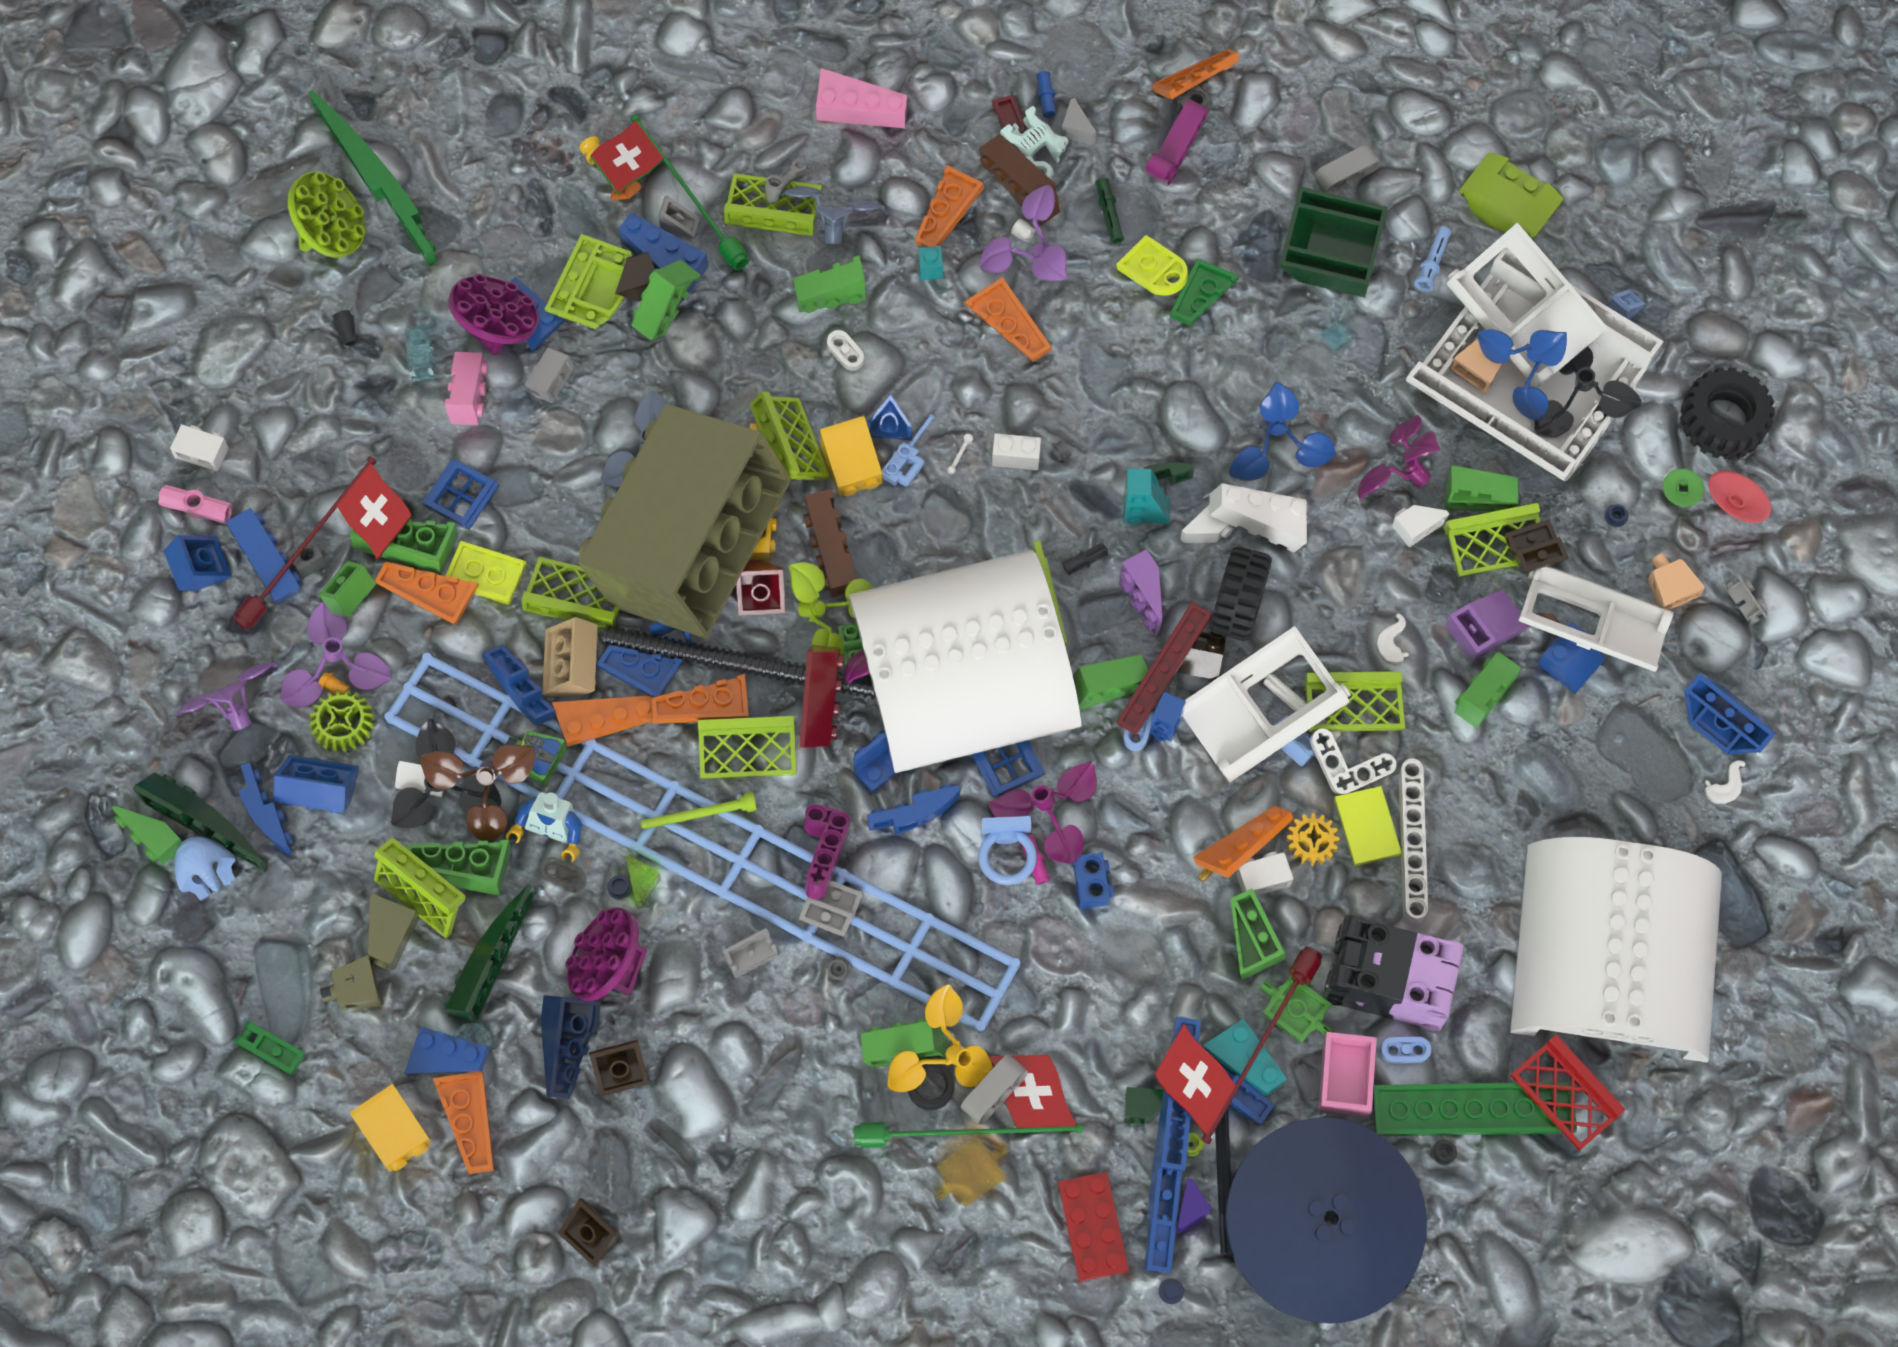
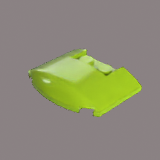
(1508, 196)
(589, 283)

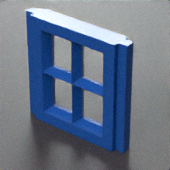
(478, 503)
(991, 778)

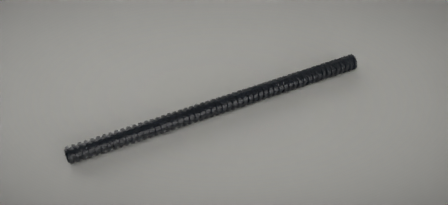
(724, 658)

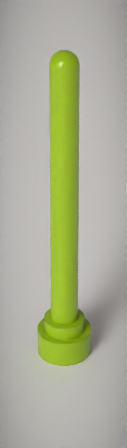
(745, 802)

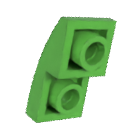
(851, 640)

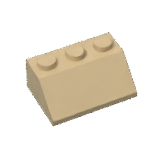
(570, 659)

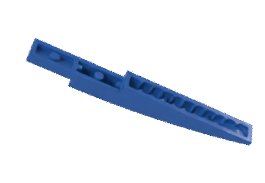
(1167, 1172)

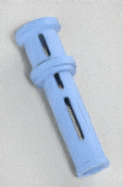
(1431, 266)

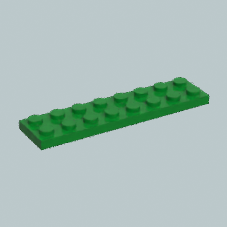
(1464, 1109)

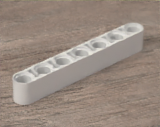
(1413, 852)

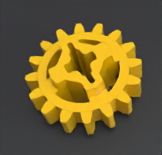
(1322, 839)

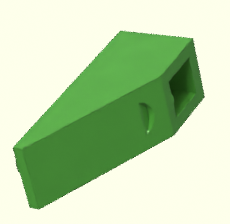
(153, 833)

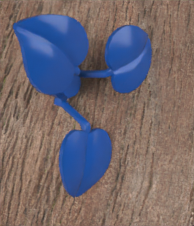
(1544, 347)
(1275, 408)

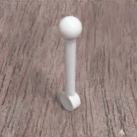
(968, 438)

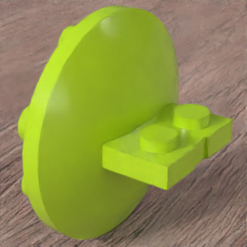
(325, 215)

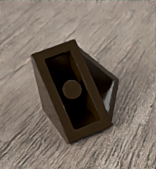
(635, 276)

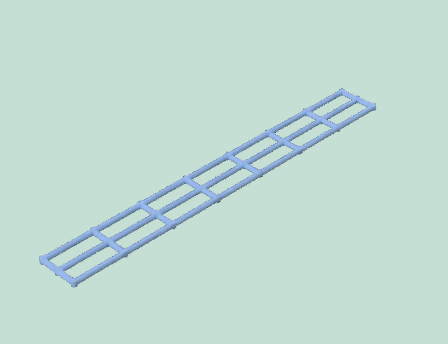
(740, 861)

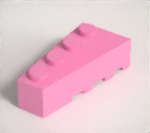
(858, 102)

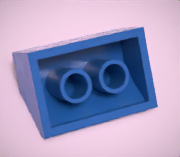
(315, 784)

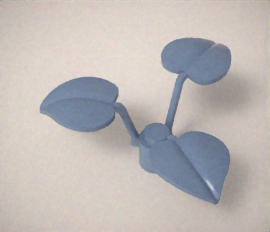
(833, 228)
(647, 410)

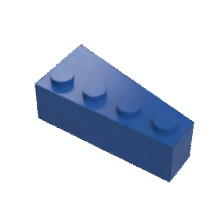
(662, 246)
(263, 554)

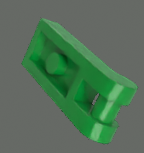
(270, 1048)

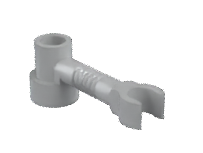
(775, 184)

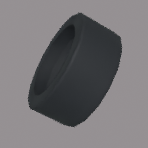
(934, 1104)

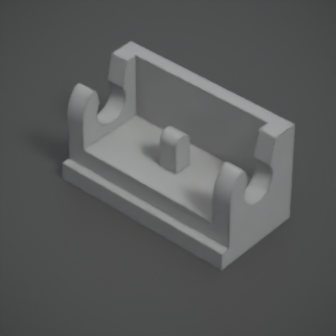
(550, 375)
(750, 953)

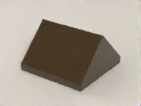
(619, 1068)
(589, 1232)

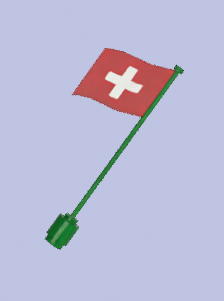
(636, 155)
(1033, 1106)

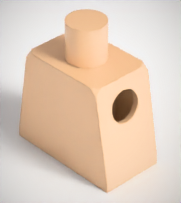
(1475, 367)
(1673, 583)

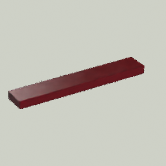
(1164, 668)

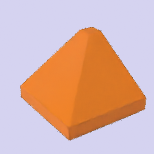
(627, 193)

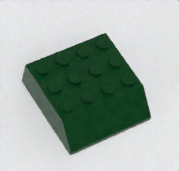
(1333, 241)

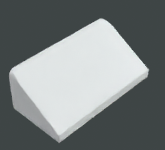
(412, 775)

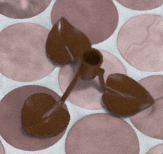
(510, 760)

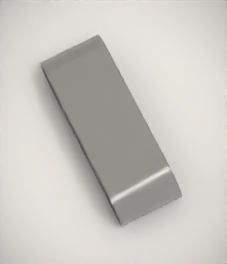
(1347, 169)
(994, 1089)

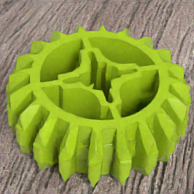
(328, 736)

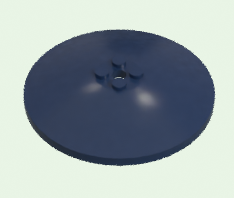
(1281, 1231)

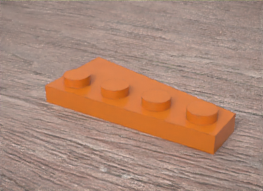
(1195, 74)
(949, 205)
(1007, 316)
(433, 592)
(714, 701)
(600, 717)
(1239, 846)
(467, 1113)

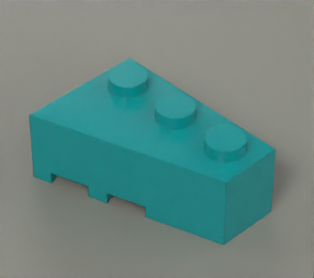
(1144, 499)
(1233, 1051)

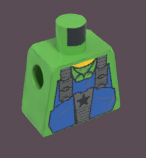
(548, 754)

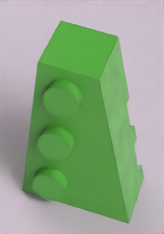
(830, 288)
(662, 297)
(1479, 490)
(1108, 680)
(1486, 689)
(1255, 938)
(882, 1045)

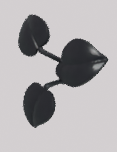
(1616, 399)
(410, 805)

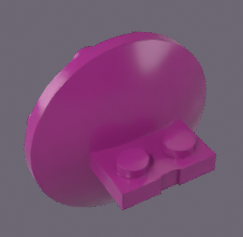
(493, 311)
(607, 956)

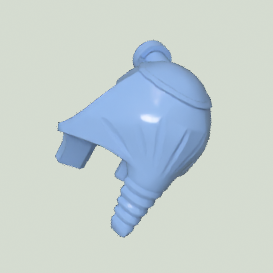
(197, 857)

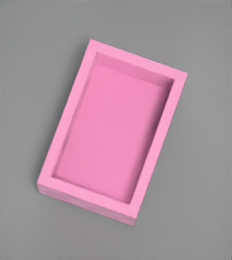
(1347, 1074)

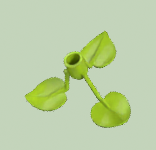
(806, 583)

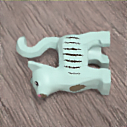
(1033, 139)

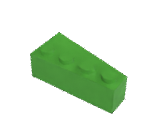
(418, 545)
(468, 866)

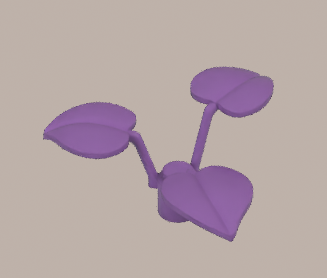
(1049, 261)
(325, 628)
(235, 711)

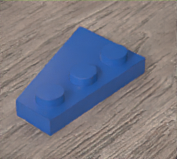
(443, 1053)

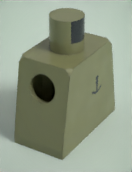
(353, 986)

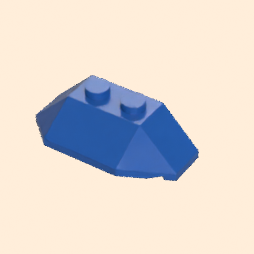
(1725, 718)

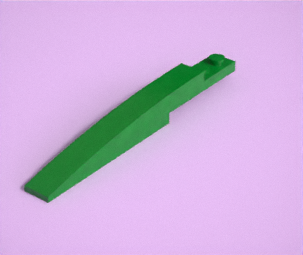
(376, 176)

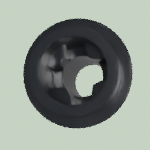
(345, 326)

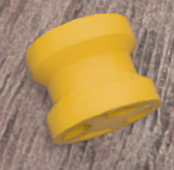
(588, 146)

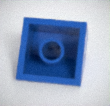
(196, 562)
(1569, 662)

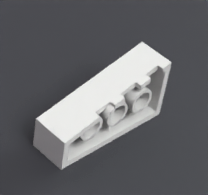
(1262, 513)

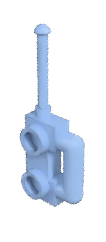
(905, 454)

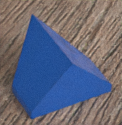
(889, 422)

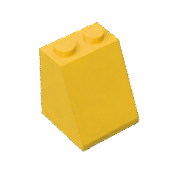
(850, 457)
(391, 1128)

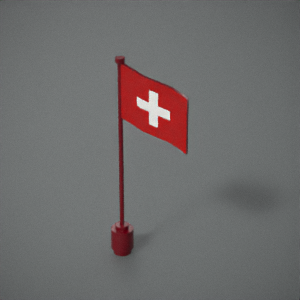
(370, 511)
(1199, 1080)

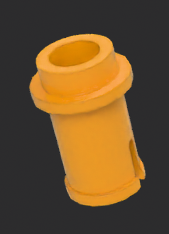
(331, 683)

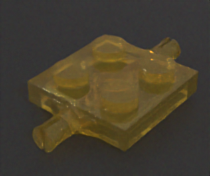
(971, 1172)

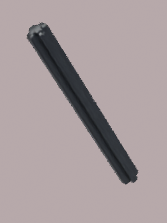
(1223, 1176)

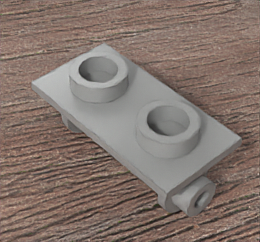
(1742, 591)

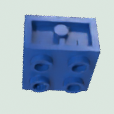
(873, 763)

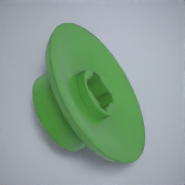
(1683, 479)

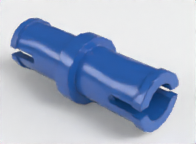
(1046, 94)

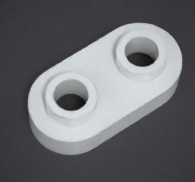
(847, 351)

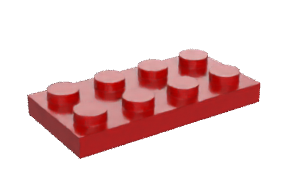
(1093, 1226)

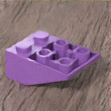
(1142, 582)
(1485, 624)

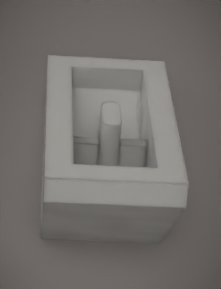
(1077, 126)
(677, 219)

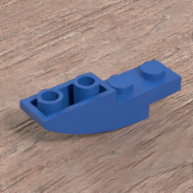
(924, 808)
(264, 813)

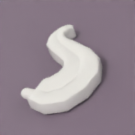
(1385, 643)
(1729, 792)

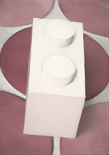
(199, 447)
(1016, 451)
(1265, 874)

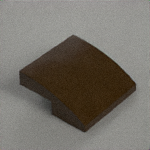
(1536, 546)

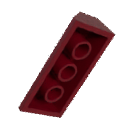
(820, 696)

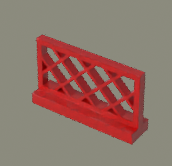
(1586, 1083)

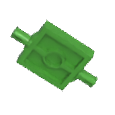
(1302, 1013)

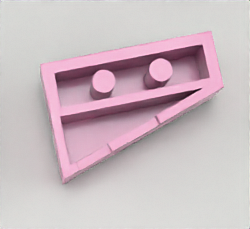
(467, 388)

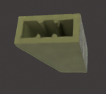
(388, 931)

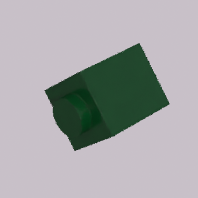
(1142, 1105)

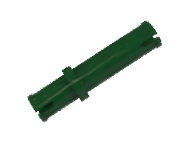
(1107, 202)

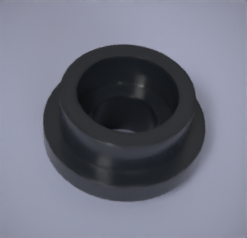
(1449, 1147)

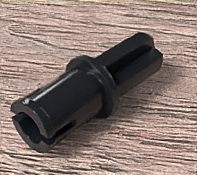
(1085, 558)

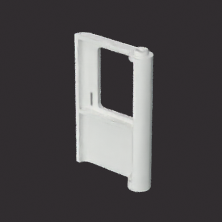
(1626, 625)
(1232, 723)

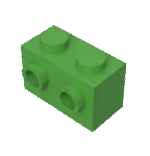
(347, 589)

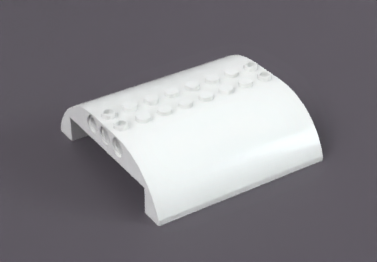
(1619, 355)
(966, 660)
(1618, 943)

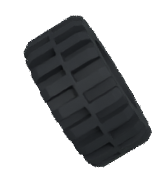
(1738, 389)
(1241, 593)

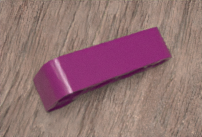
(1177, 143)
(822, 823)

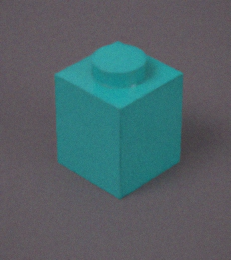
(930, 263)

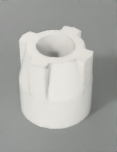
(1023, 230)

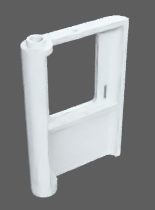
(1558, 312)

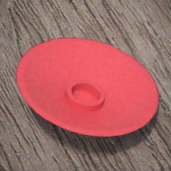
(1739, 496)

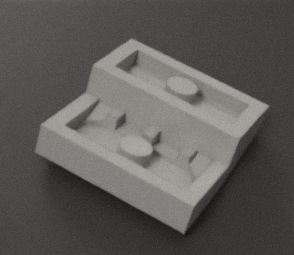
(834, 910)

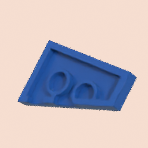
(547, 322)
(640, 670)

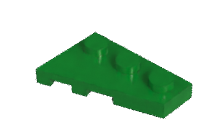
(1203, 288)

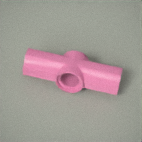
(207, 508)

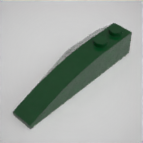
(194, 814)
(486, 960)

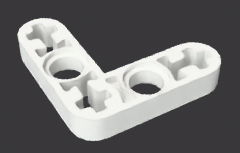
(1342, 770)

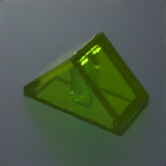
(643, 880)

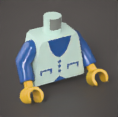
(550, 818)

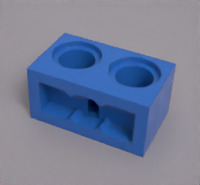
(1167, 717)
(1087, 881)

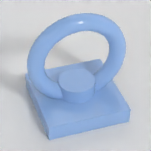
(1006, 831)

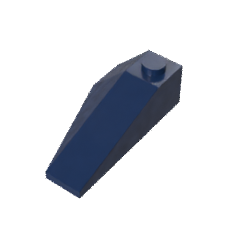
(565, 1036)

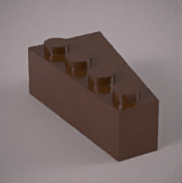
(1015, 171)
(829, 541)

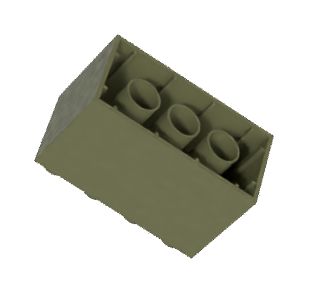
(684, 520)

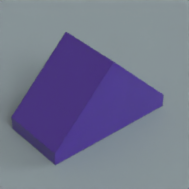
(1193, 1207)

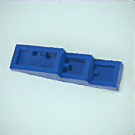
(517, 684)
(1250, 1101)

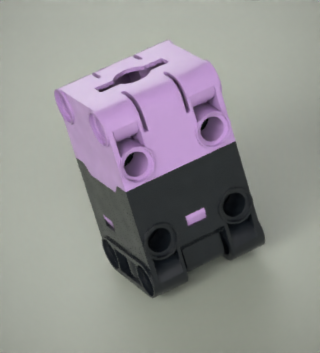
(1393, 973)

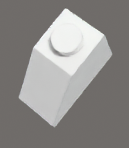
(1418, 522)
(1205, 529)

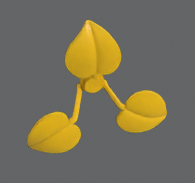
(971, 1063)

